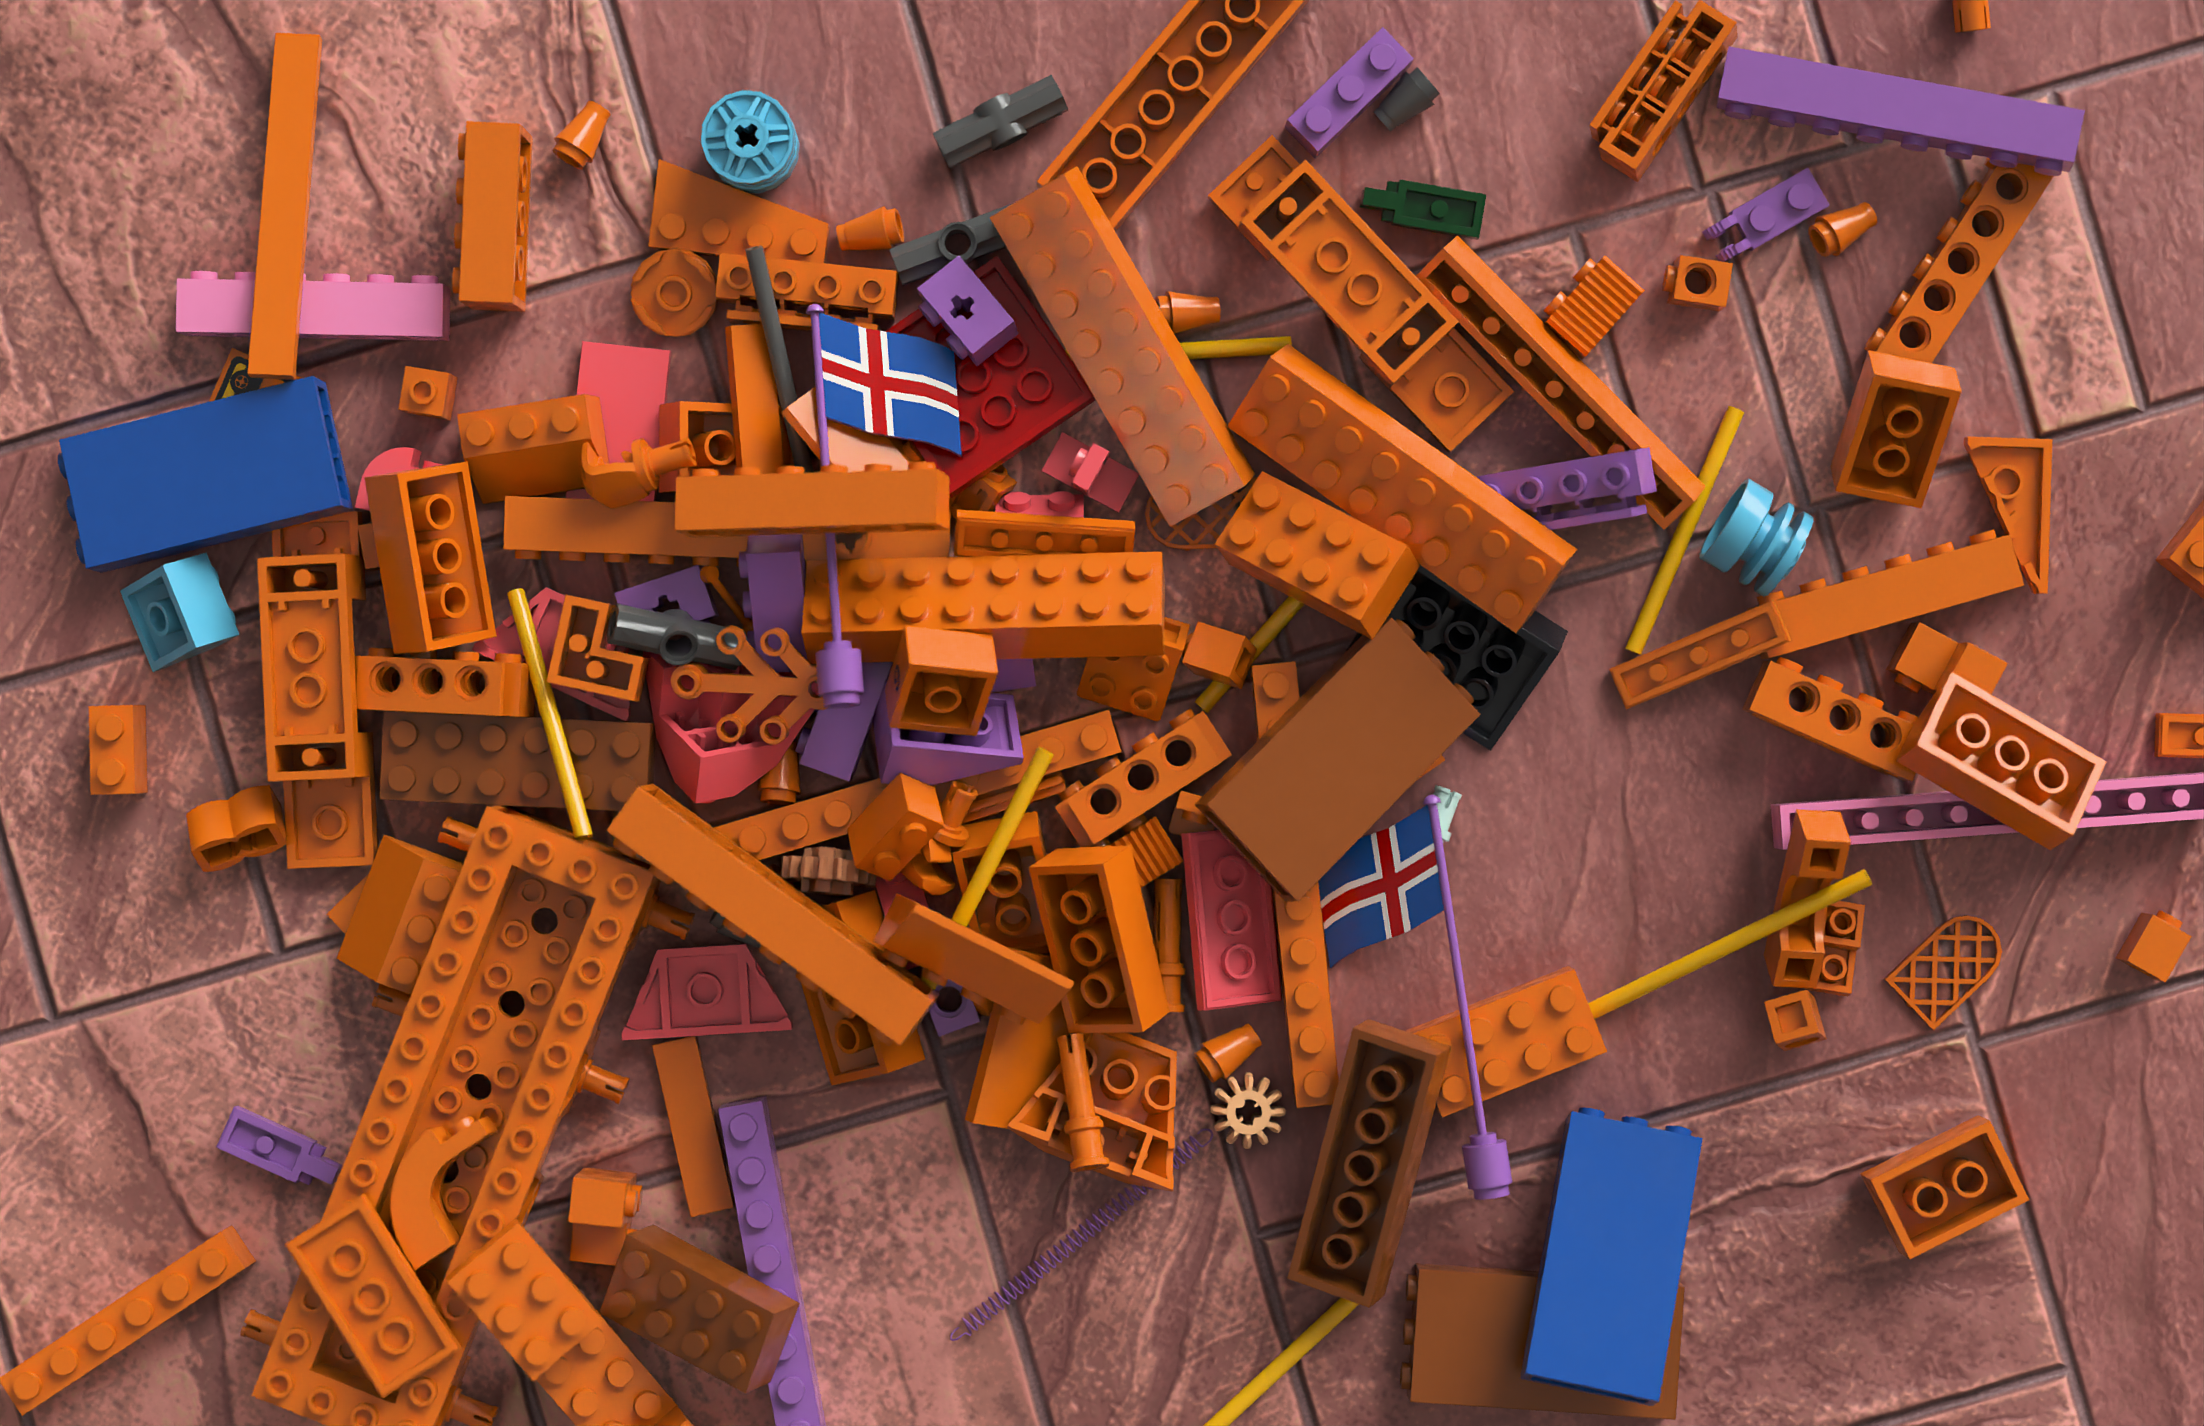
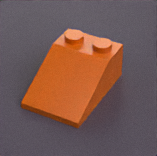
(711, 434)
(1009, 904)

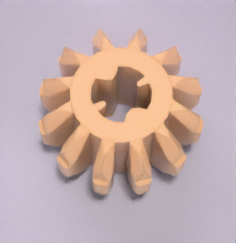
(1237, 1100)

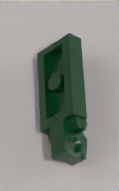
(1427, 208)

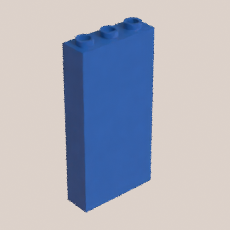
(204, 475)
(1612, 1257)

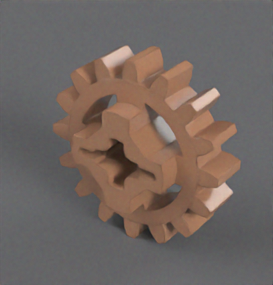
(826, 872)

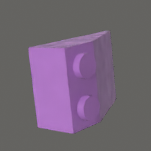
(946, 756)

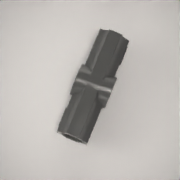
(1000, 121)
(929, 255)
(651, 633)

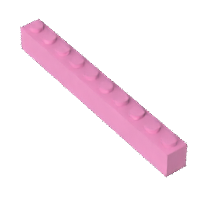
(1947, 816)

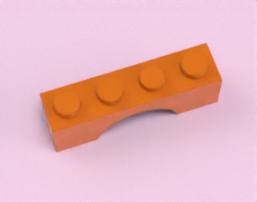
(1812, 860)

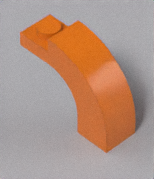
(416, 1192)

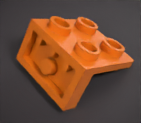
(1136, 682)

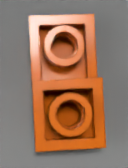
(1841, 940)

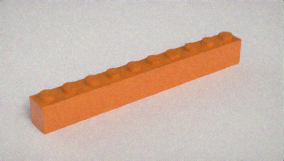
(649, 529)
(834, 812)
(1299, 934)

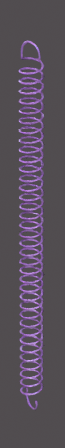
(1071, 1240)

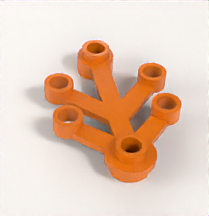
(763, 684)

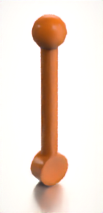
(710, 574)

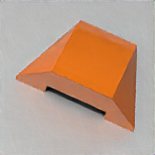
(1131, 1094)

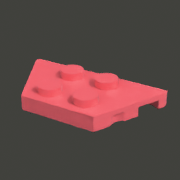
(546, 615)
(705, 994)

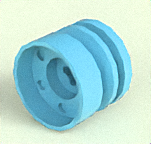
(750, 167)
(1757, 538)

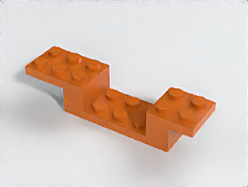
(1363, 289)
(312, 692)
(560, 1335)

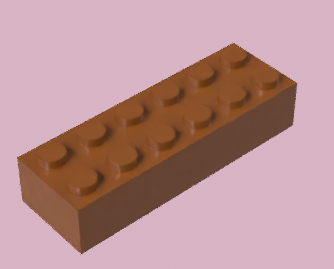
(510, 760)
(1368, 1162)

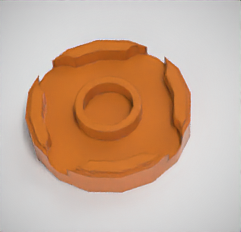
(674, 292)

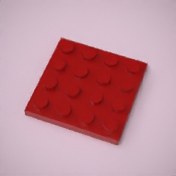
(1011, 394)

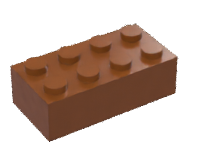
(699, 1308)

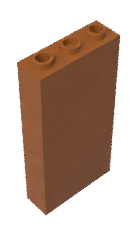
(1338, 759)
(1472, 1343)

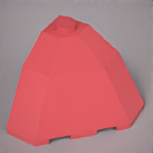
(689, 741)

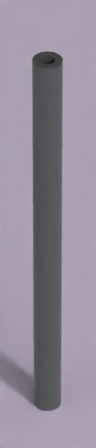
(777, 350)

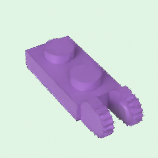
(1770, 213)

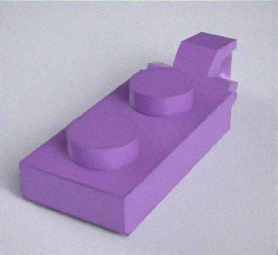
(276, 1148)

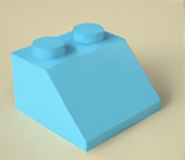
(179, 611)

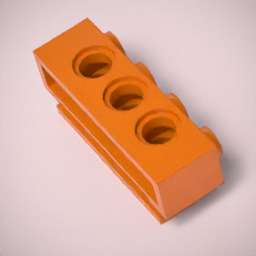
(1669, 90)
(807, 284)
(506, 689)
(1770, 703)
(1206, 752)

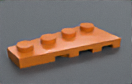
(717, 218)

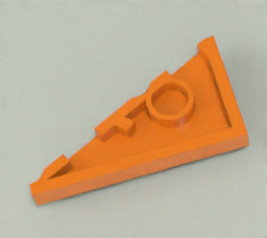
(2019, 489)

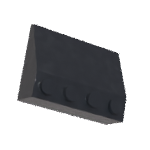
(1478, 650)

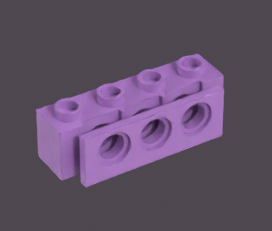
(1580, 481)

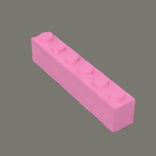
(328, 307)

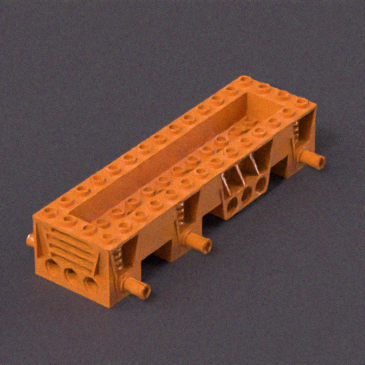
(445, 1036)

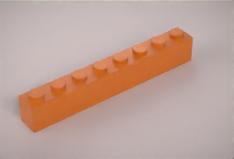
(1554, 374)

